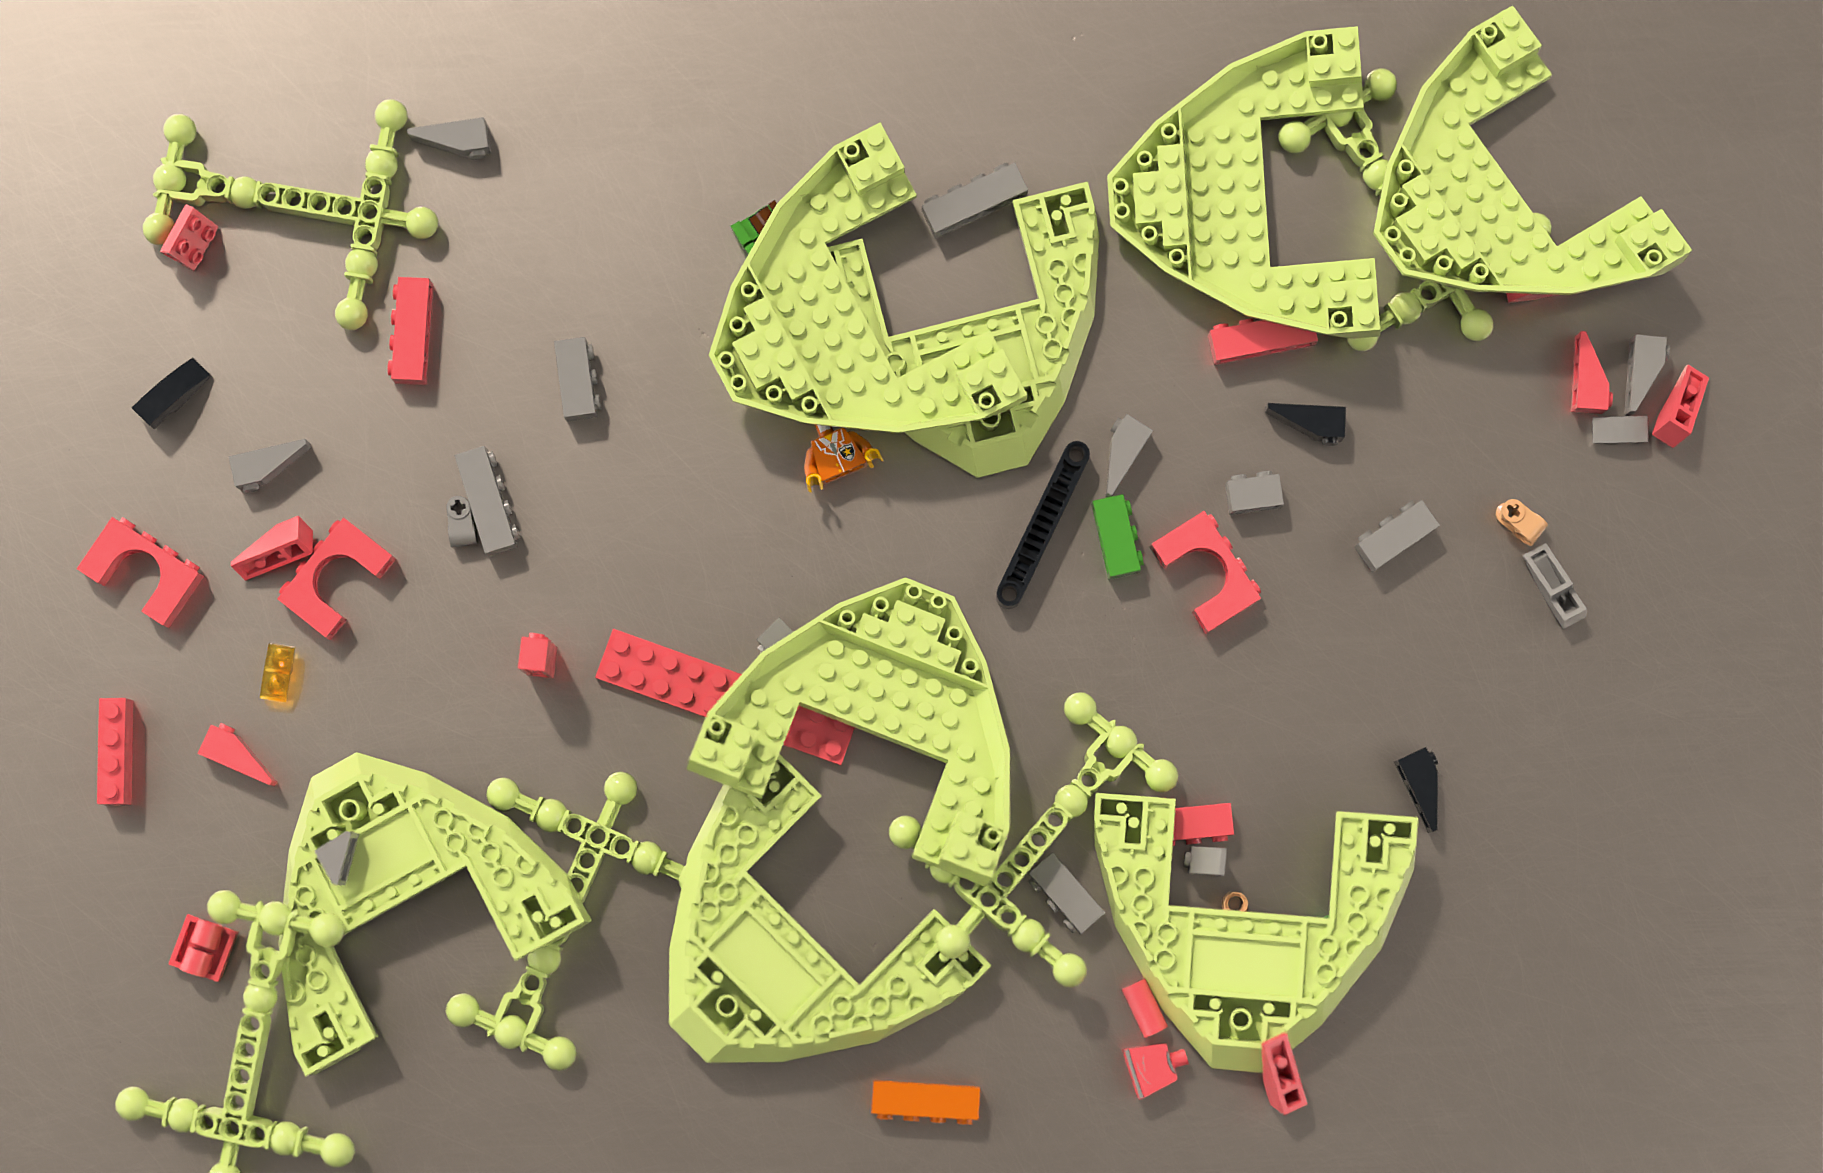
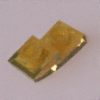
(277, 672)

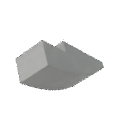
(1555, 586)

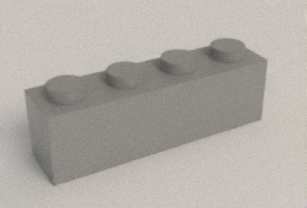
(974, 200)
(486, 500)

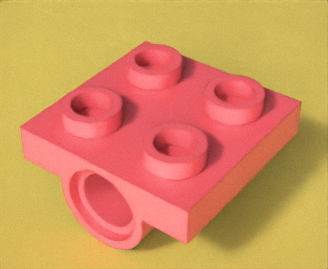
(189, 238)
(203, 948)

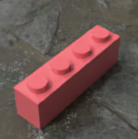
(411, 330)
(1255, 339)
(115, 751)

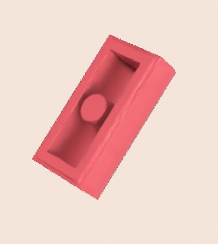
(1144, 1008)

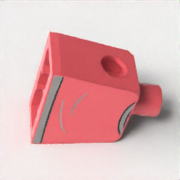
(1152, 1067)

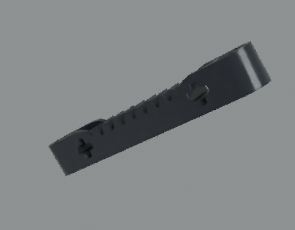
(1042, 524)

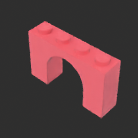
(1202, 535)
(177, 578)
(302, 592)

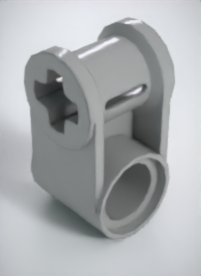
(461, 527)

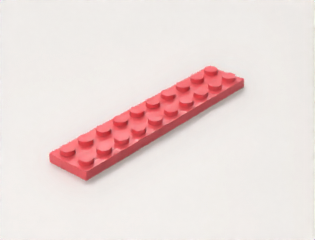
(700, 685)

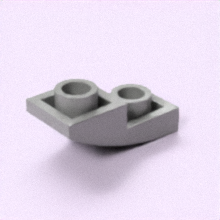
(1620, 429)

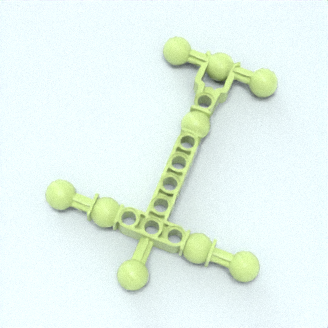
(247, 192)
(1405, 306)
(1069, 802)
(553, 816)
(259, 999)

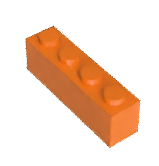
(925, 1100)

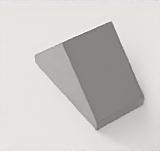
(337, 856)

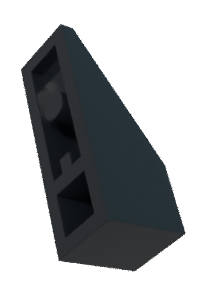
(1314, 421)
(1421, 781)

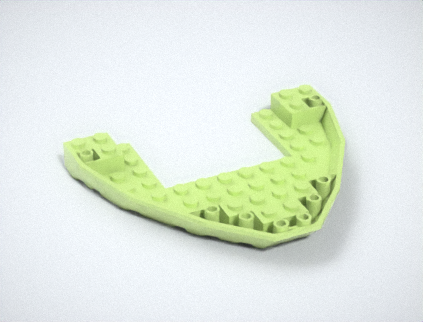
(1198, 196)
(1460, 220)
(1037, 336)
(798, 337)
(897, 669)
(408, 840)
(1241, 973)
(754, 980)

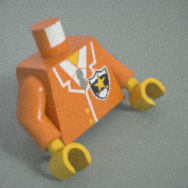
(836, 455)

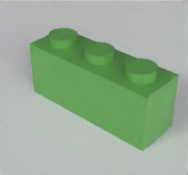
(1117, 536)

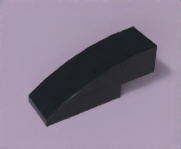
(171, 392)

